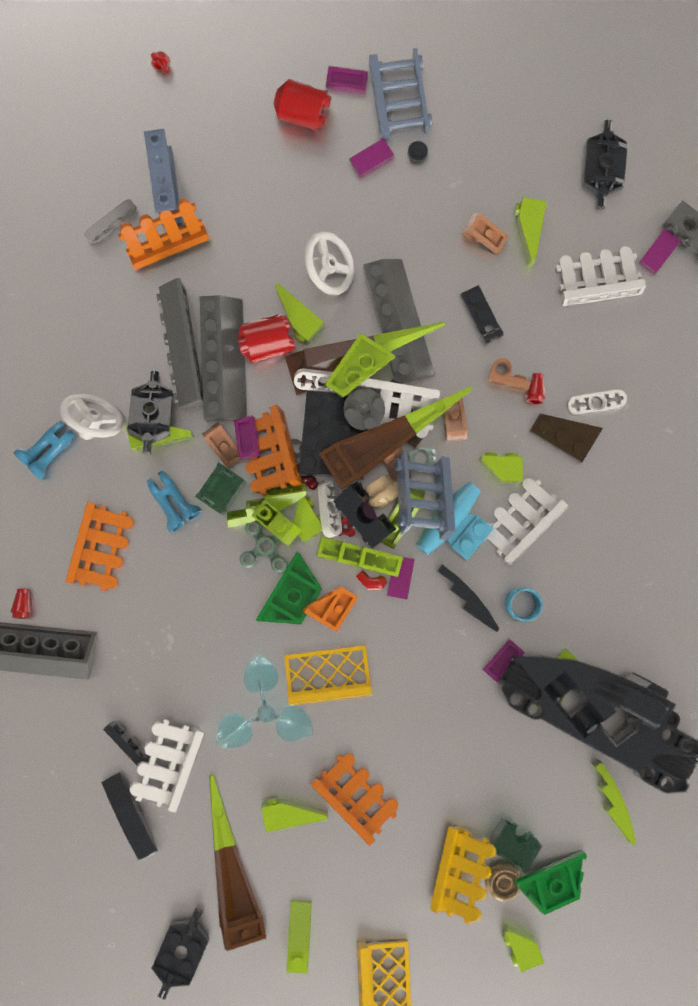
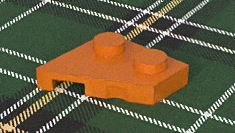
(332, 607)

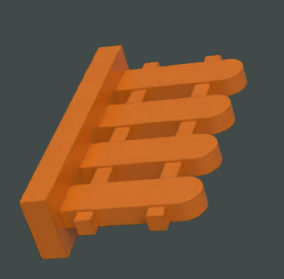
(167, 244)
(285, 456)
(92, 556)
(362, 805)

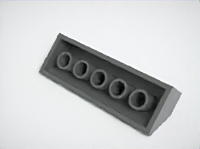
(395, 312)
(181, 343)
(222, 359)
(47, 650)

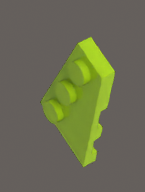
(358, 365)

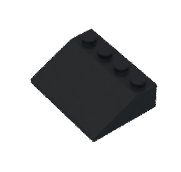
(322, 427)

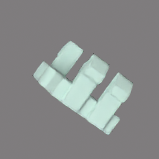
(429, 452)

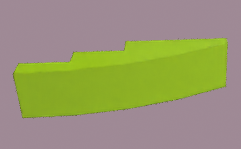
(277, 497)
(359, 556)
(616, 807)

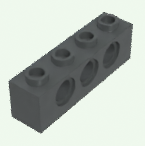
(675, 224)

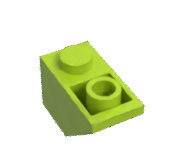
(504, 468)
(306, 519)
(276, 523)
(524, 948)

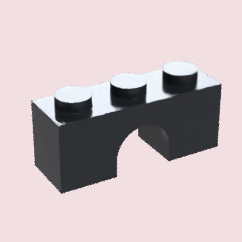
(351, 505)

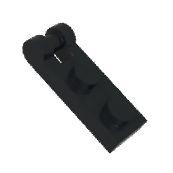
(481, 314)
(127, 745)

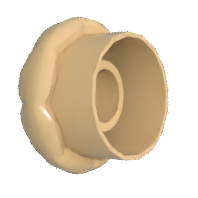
(382, 492)
(501, 883)

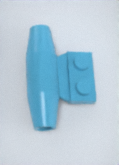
(470, 528)

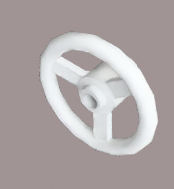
(326, 263)
(91, 418)

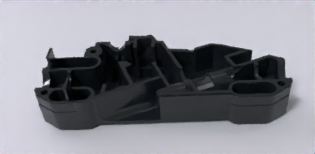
(639, 745)

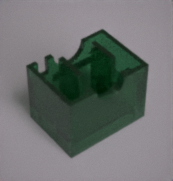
(221, 489)
(514, 848)

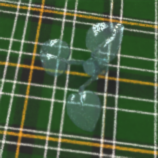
(292, 723)

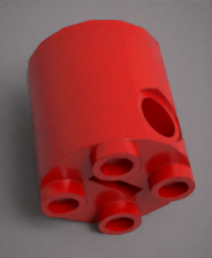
(301, 104)
(265, 338)

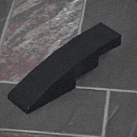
(472, 603)
(129, 816)

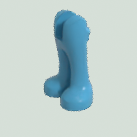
(39, 467)
(187, 510)

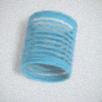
(538, 604)

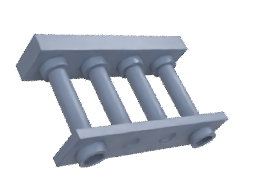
(384, 107)
(162, 172)
(441, 487)

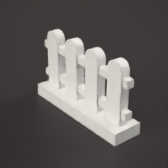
(609, 283)
(405, 401)
(530, 514)
(178, 777)

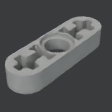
(110, 221)

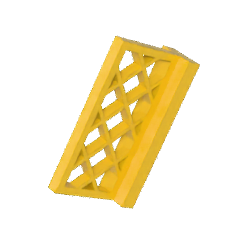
(331, 693)
(366, 972)

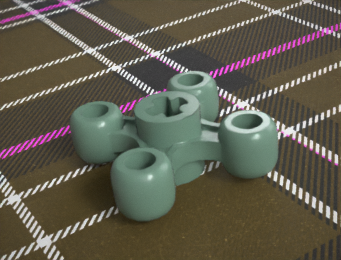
(257, 552)

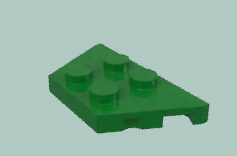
(291, 595)
(554, 884)

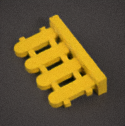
(450, 872)

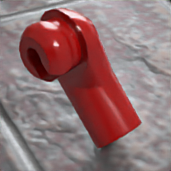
(372, 583)

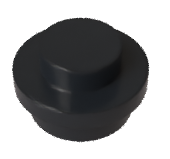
(418, 151)

